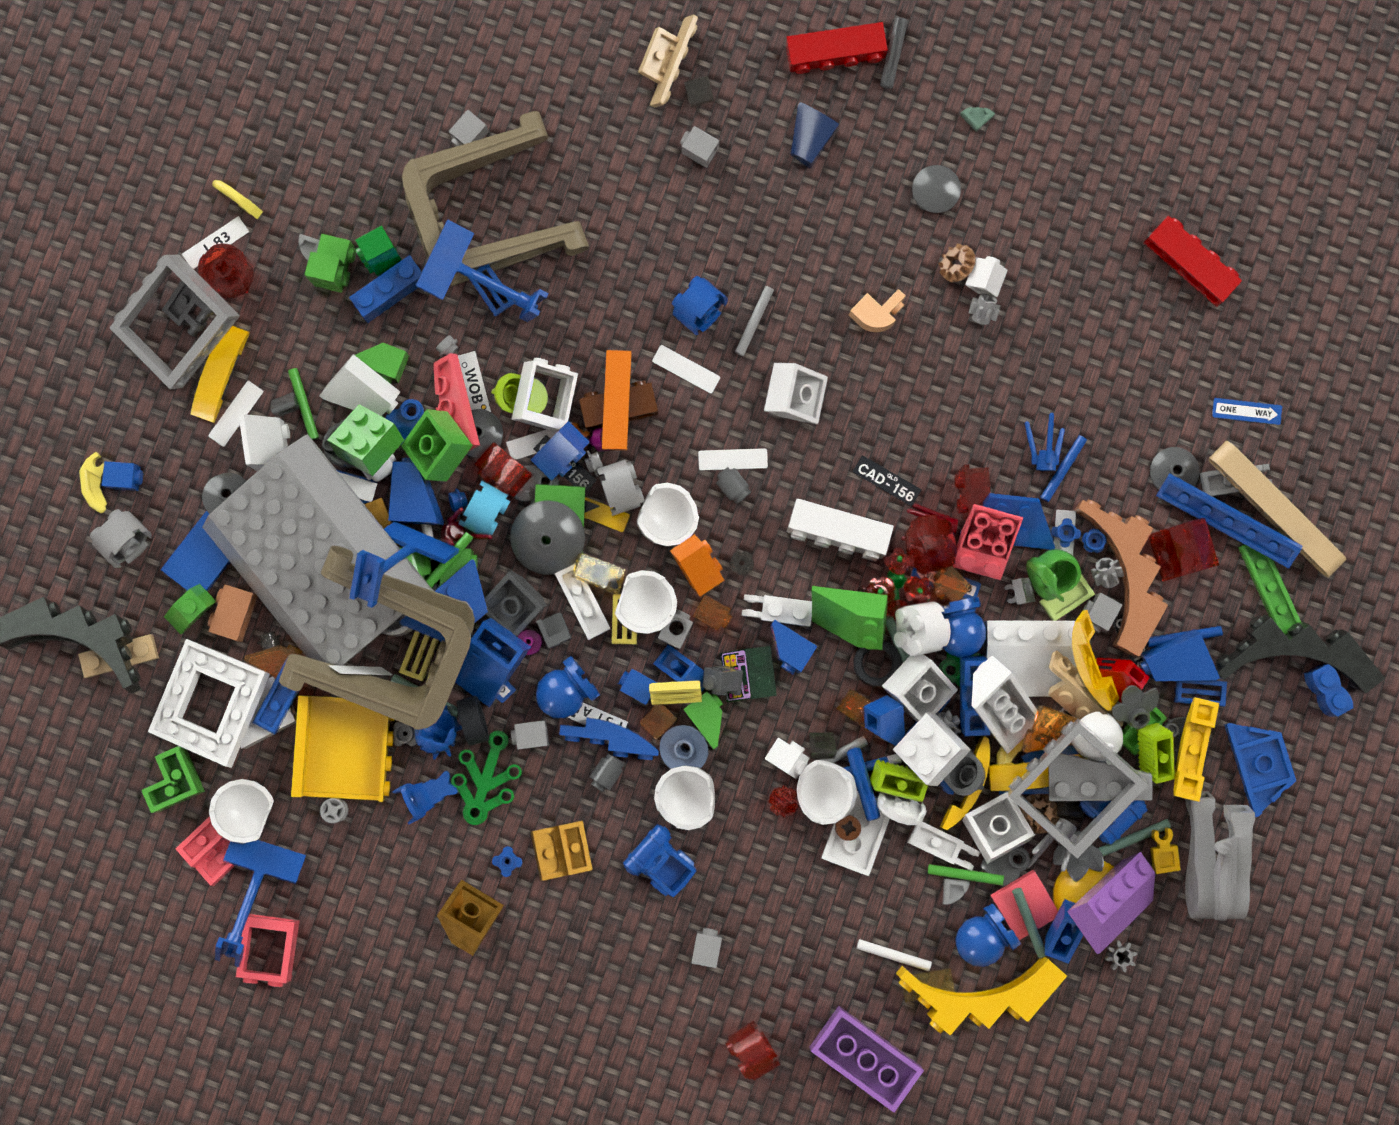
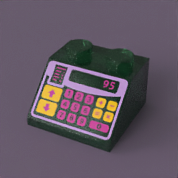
(757, 669)

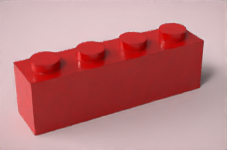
(836, 47)
(1193, 261)

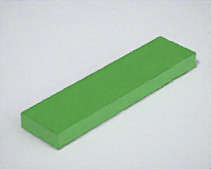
(1270, 588)

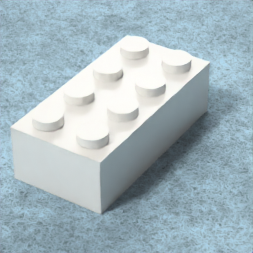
(839, 529)

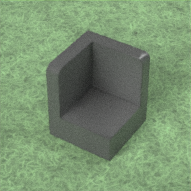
(554, 630)

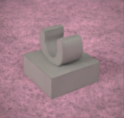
(1023, 591)

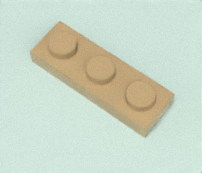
(142, 650)

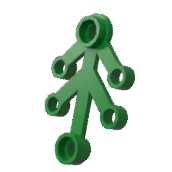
(485, 782)

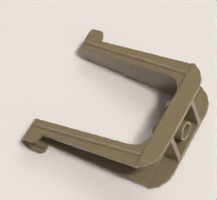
(431, 170)
(410, 705)

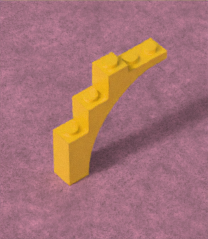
(1022, 995)

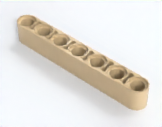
(1276, 508)

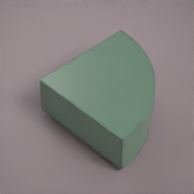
(977, 116)

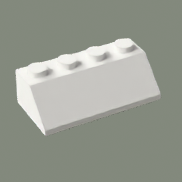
(1002, 703)

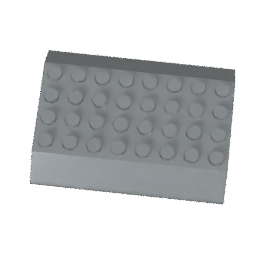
(279, 538)

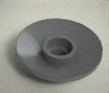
(491, 431)
(1170, 457)
(216, 486)

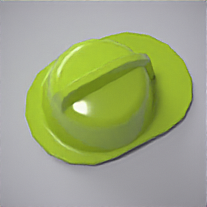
(506, 392)

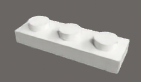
(583, 603)

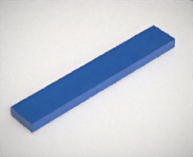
(1229, 521)

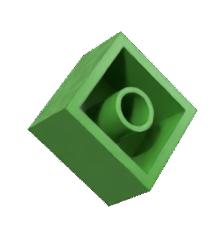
(365, 440)
(436, 445)

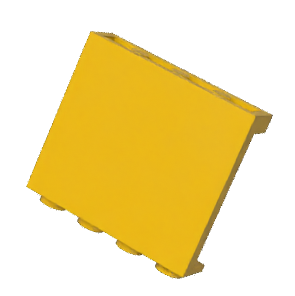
(340, 750)

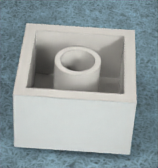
(919, 687)
(931, 749)
(998, 827)

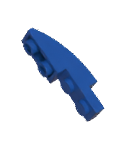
(620, 738)

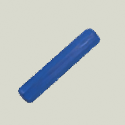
(863, 784)

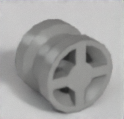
(329, 812)

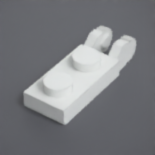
(781, 609)
(941, 844)

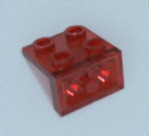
(973, 487)

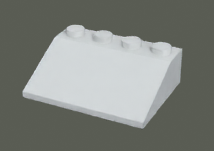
(1027, 650)

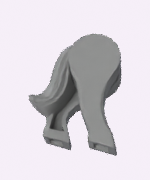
(1221, 886)

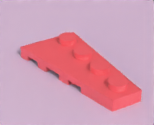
(453, 395)

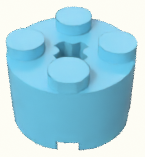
(484, 509)

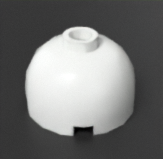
(1105, 728)

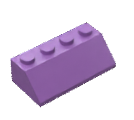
(1114, 901)

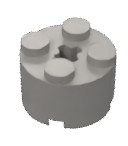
(619, 486)
(120, 538)

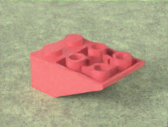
(986, 541)

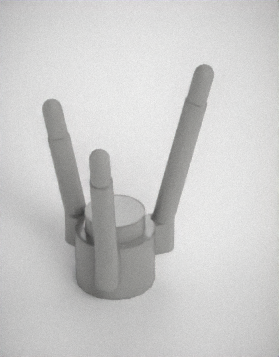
(1065, 827)

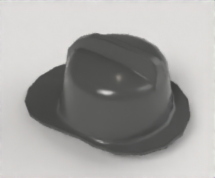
(966, 776)

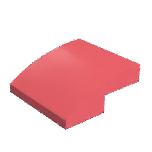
(206, 852)
(1038, 900)

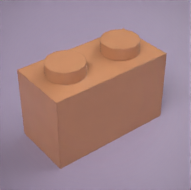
(232, 613)

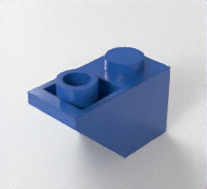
(885, 719)

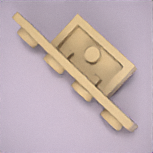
(664, 57)
(1071, 691)

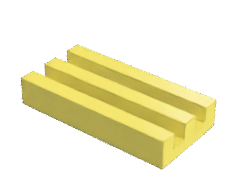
(624, 640)
(403, 670)
(675, 692)

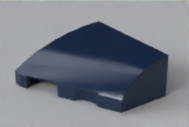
(811, 134)

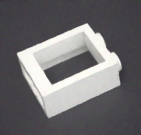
(563, 401)

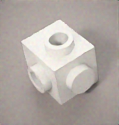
(987, 276)
(788, 757)

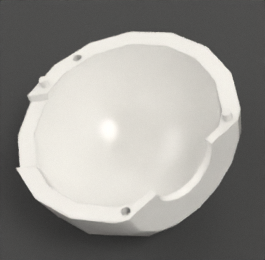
(668, 515)
(646, 602)
(826, 792)
(686, 797)
(240, 810)

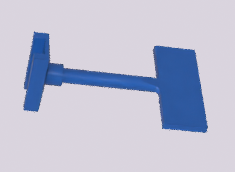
(447, 260)
(370, 568)
(263, 860)

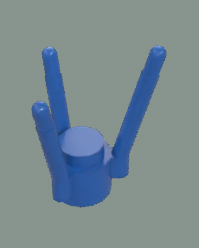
(1047, 458)

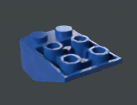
(490, 661)

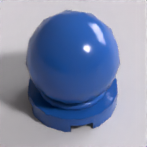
(966, 627)
(563, 691)
(983, 939)

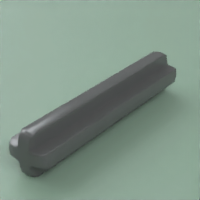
(893, 53)

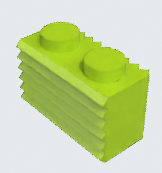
(1156, 752)
(897, 781)

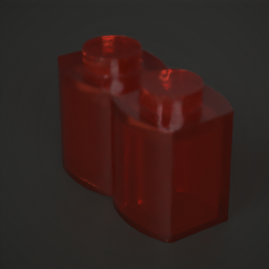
(503, 470)

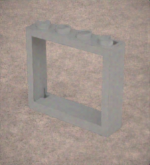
(203, 346)
(1109, 813)

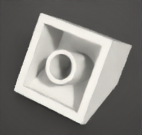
(795, 392)

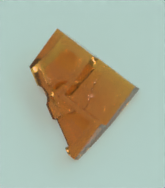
(1046, 727)

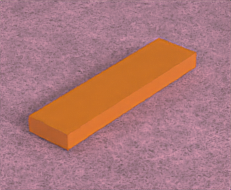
(616, 400)

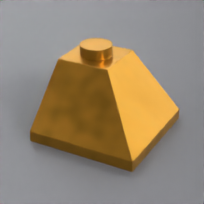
(468, 916)

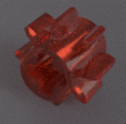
(783, 801)

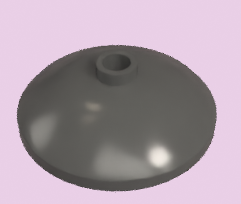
(559, 524)

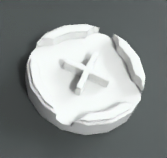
(901, 809)

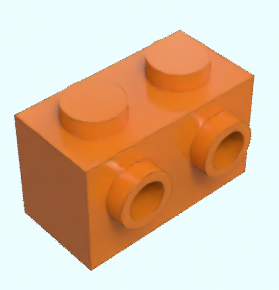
(697, 564)

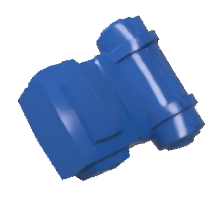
(1121, 823)
(660, 862)

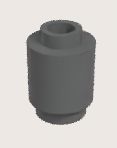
(733, 485)
(606, 773)

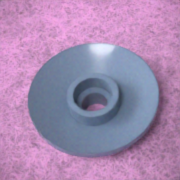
(672, 747)

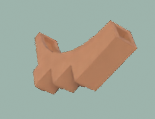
(1126, 540)

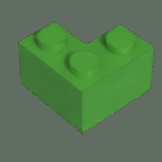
(330, 264)
(179, 781)

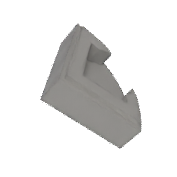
(307, 245)
(954, 890)

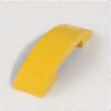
(217, 373)
(1100, 687)
(1193, 749)
(1003, 774)
(954, 813)

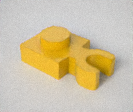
(1164, 856)

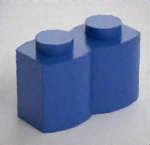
(1330, 696)

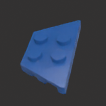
(1034, 527)
(462, 586)
(1261, 764)

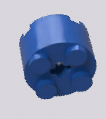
(698, 305)

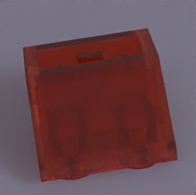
(1183, 549)

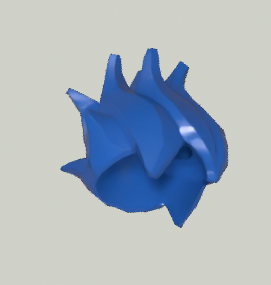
(439, 735)

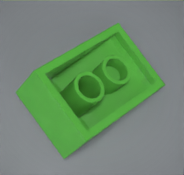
(851, 615)

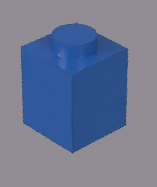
(122, 476)
(636, 685)

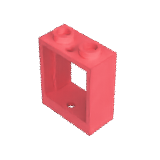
(272, 923)

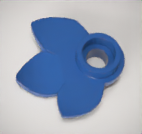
(401, 418)

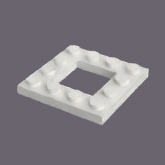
(169, 720)

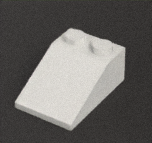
(262, 438)

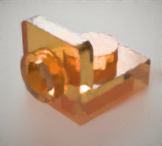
(712, 613)

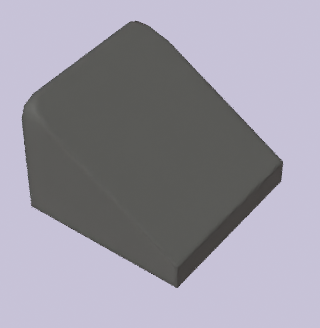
(284, 405)

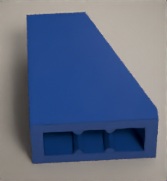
(412, 496)
(1180, 660)

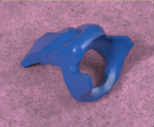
(423, 796)

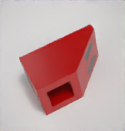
(1123, 673)

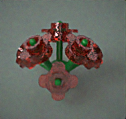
(914, 587)

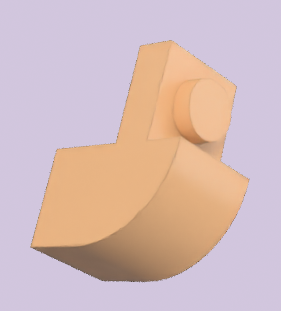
(873, 316)

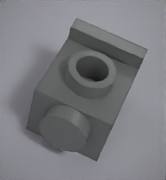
(723, 680)

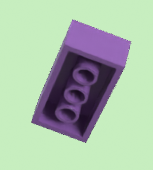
(866, 1059)

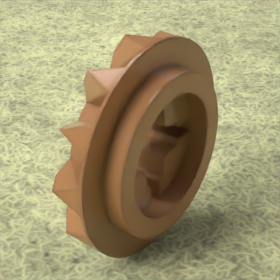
(954, 272)
(1050, 812)

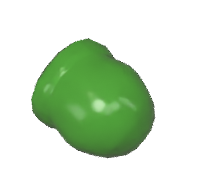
(1053, 574)

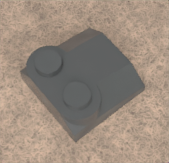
(514, 603)

